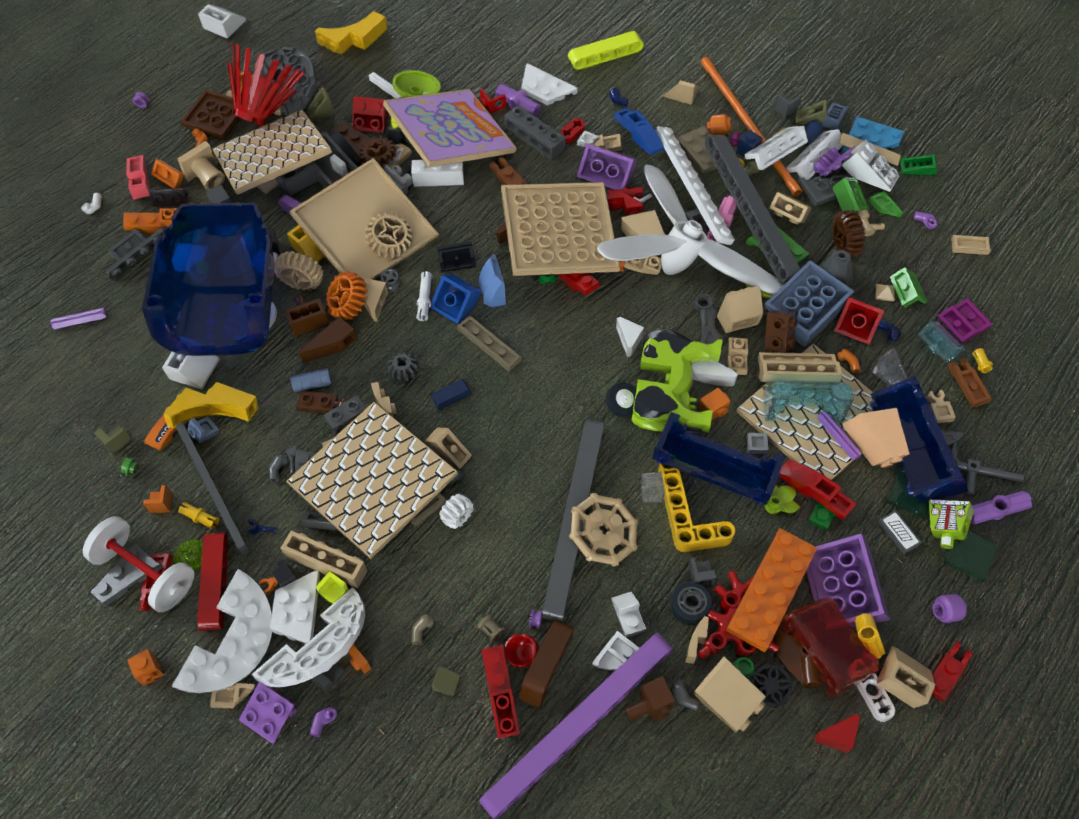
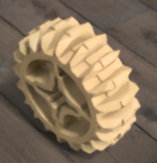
(385, 243)
(298, 271)

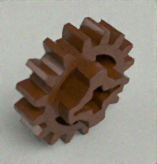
(379, 149)

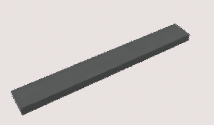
(213, 490)

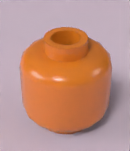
(719, 124)

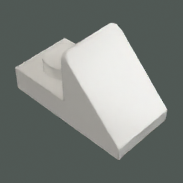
(628, 614)

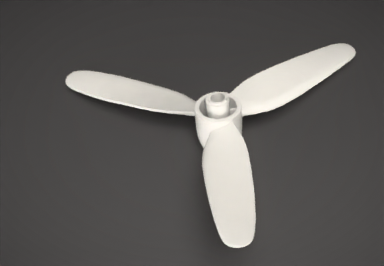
(685, 243)

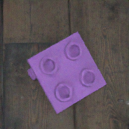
(831, 160)
(267, 712)

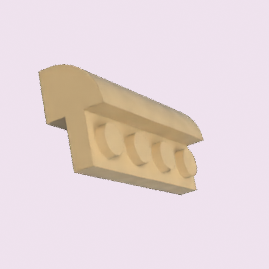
(798, 367)

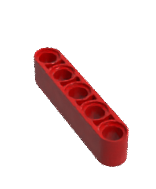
(212, 581)

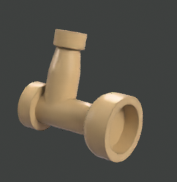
(869, 229)

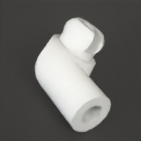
(95, 205)

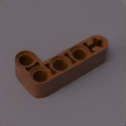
(545, 664)

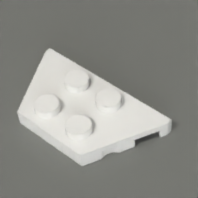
(544, 86)
(296, 608)

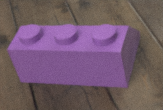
(607, 167)

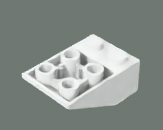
(871, 167)

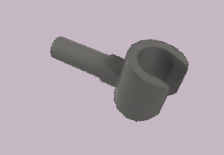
(291, 453)

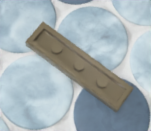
(489, 343)

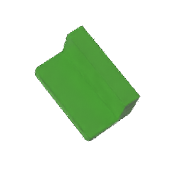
(908, 287)

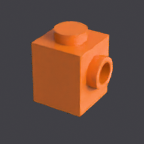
(716, 401)
(145, 667)

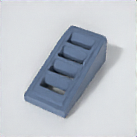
(834, 116)

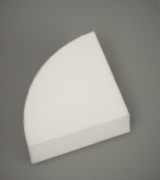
(587, 138)

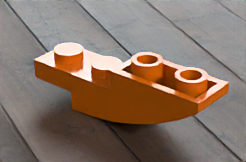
(148, 222)

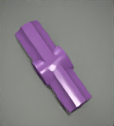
(519, 98)
(1009, 505)

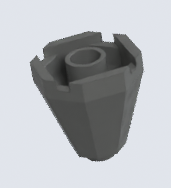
(839, 266)

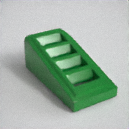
(928, 161)

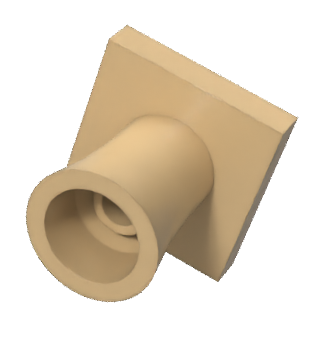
(201, 163)

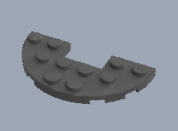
(307, 83)

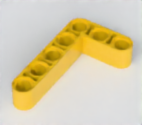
(682, 512)

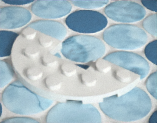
(344, 625)
(242, 645)

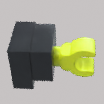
(395, 133)

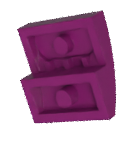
(964, 320)

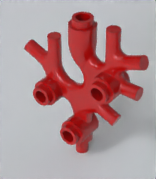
(729, 604)

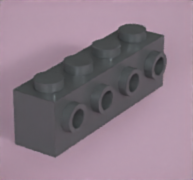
(535, 132)

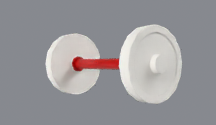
(108, 540)

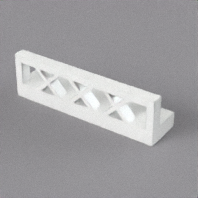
(778, 146)
(805, 161)

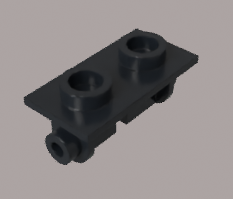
(168, 197)

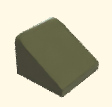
(445, 681)

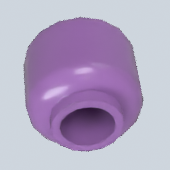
(949, 608)

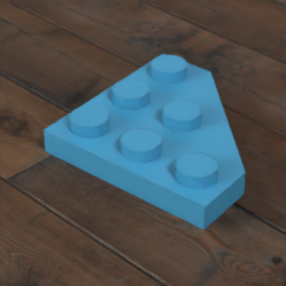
(875, 133)

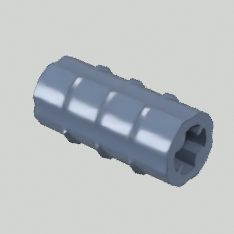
(311, 380)

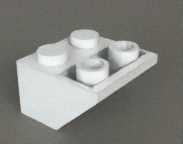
(220, 20)
(190, 369)

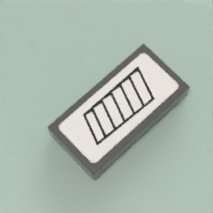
(899, 532)

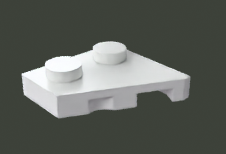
(615, 653)

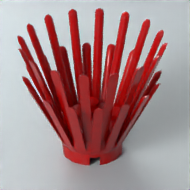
(257, 101)

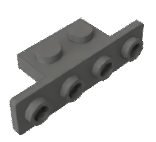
(129, 248)

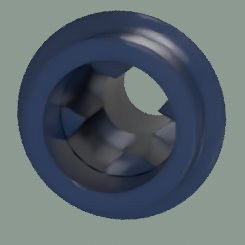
(812, 131)

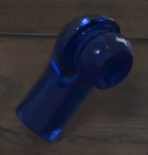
(616, 97)
(891, 328)

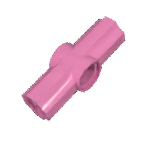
(726, 211)

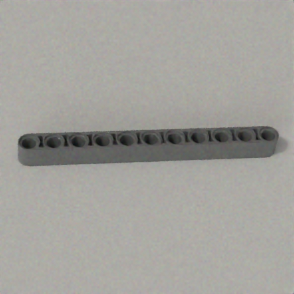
(752, 208)
(567, 550)

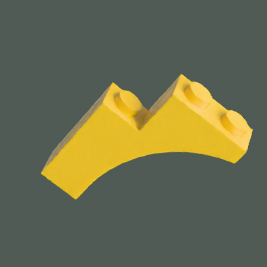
(359, 34)
(217, 401)

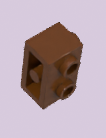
(780, 331)

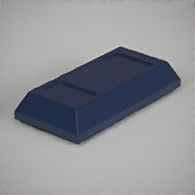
(450, 394)

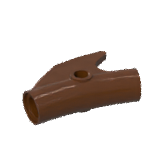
(797, 661)

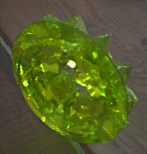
(193, 561)

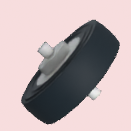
(621, 399)

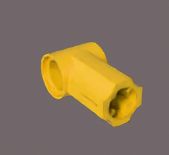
(869, 634)

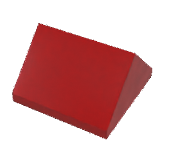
(859, 320)

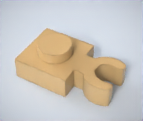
(941, 410)

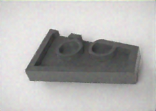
(821, 190)

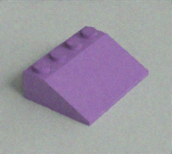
(849, 576)

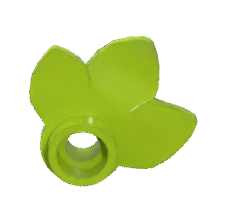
(782, 500)

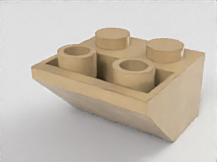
(741, 309)
(906, 678)

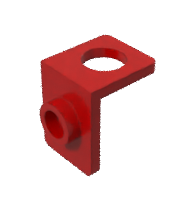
(490, 104)

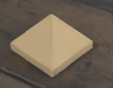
(885, 292)

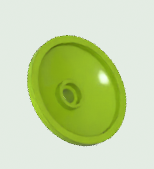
(415, 83)

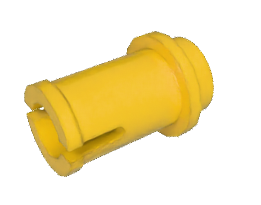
(982, 360)

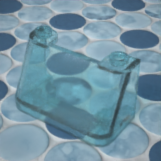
(831, 396)

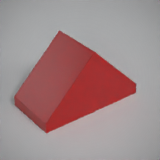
(841, 735)

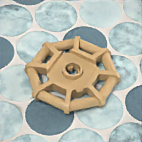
(613, 524)

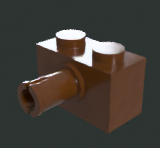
(306, 315)
(655, 701)

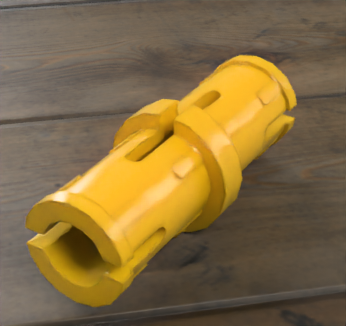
(199, 515)

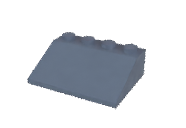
(814, 298)

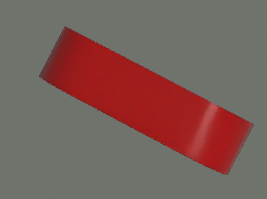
(574, 129)

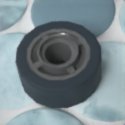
(693, 592)

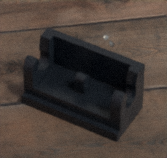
(456, 256)

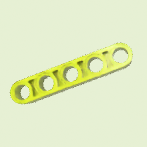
(605, 50)

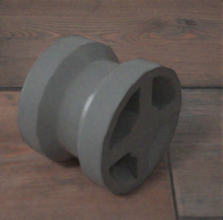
(391, 278)

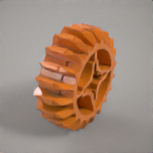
(346, 295)

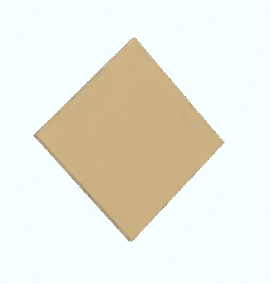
(340, 214)

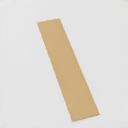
(851, 141)

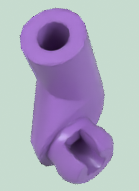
(928, 219)
(322, 718)

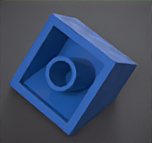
(454, 298)

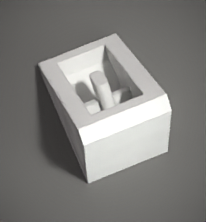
(629, 334)

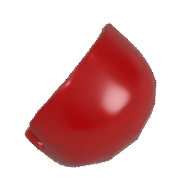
(521, 650)

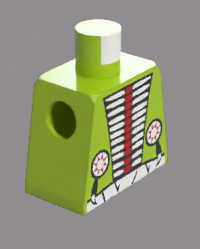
(950, 520)

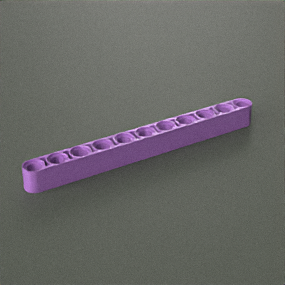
(575, 726)

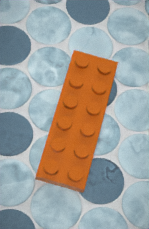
(771, 590)

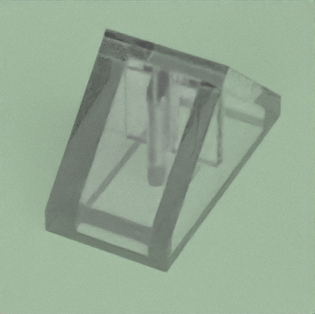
(890, 368)

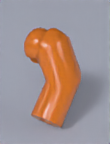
(845, 354)

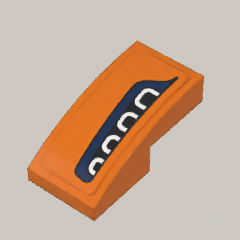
(160, 435)

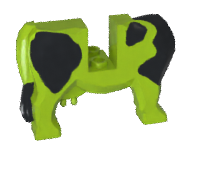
(654, 401)

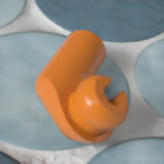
(199, 136)

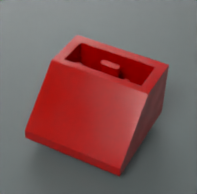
(369, 115)

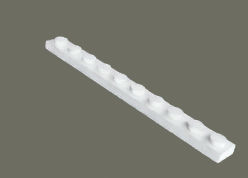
(695, 186)

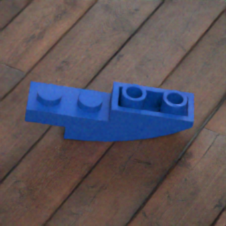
(641, 130)

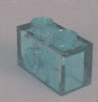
(940, 341)

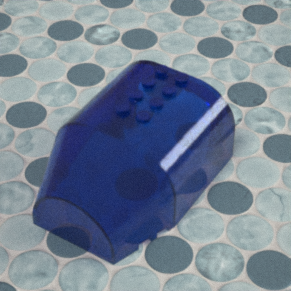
(211, 281)

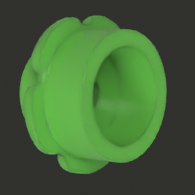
(129, 466)

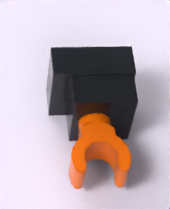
(282, 575)

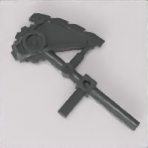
(972, 467)

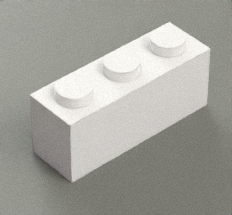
(437, 176)

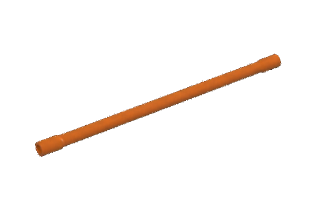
(791, 183)

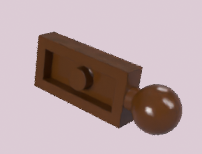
(318, 402)

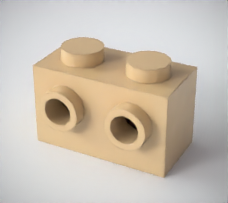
(790, 207)

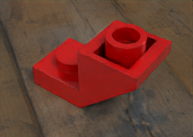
(621, 200)

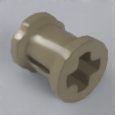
(491, 628)

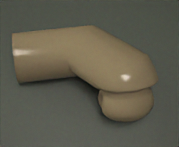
(418, 627)

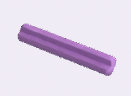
(78, 318)
(839, 435)

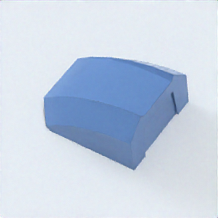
(492, 283)

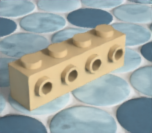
(324, 558)

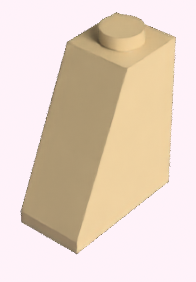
(641, 224)

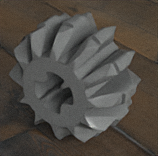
(402, 366)

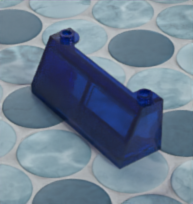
(717, 462)
(930, 464)

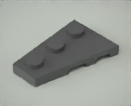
(123, 576)

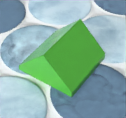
(850, 195)

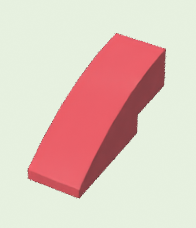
(138, 177)

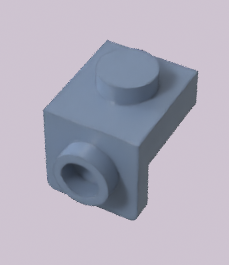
(202, 429)

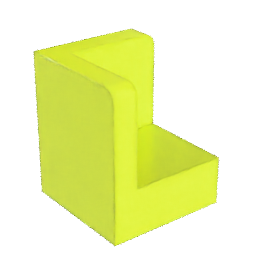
(331, 588)

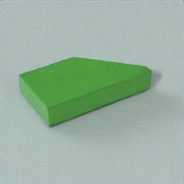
(885, 204)

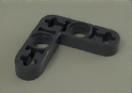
(345, 146)

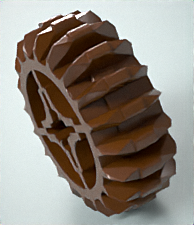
(848, 232)

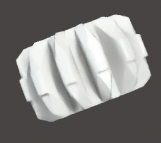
(456, 511)

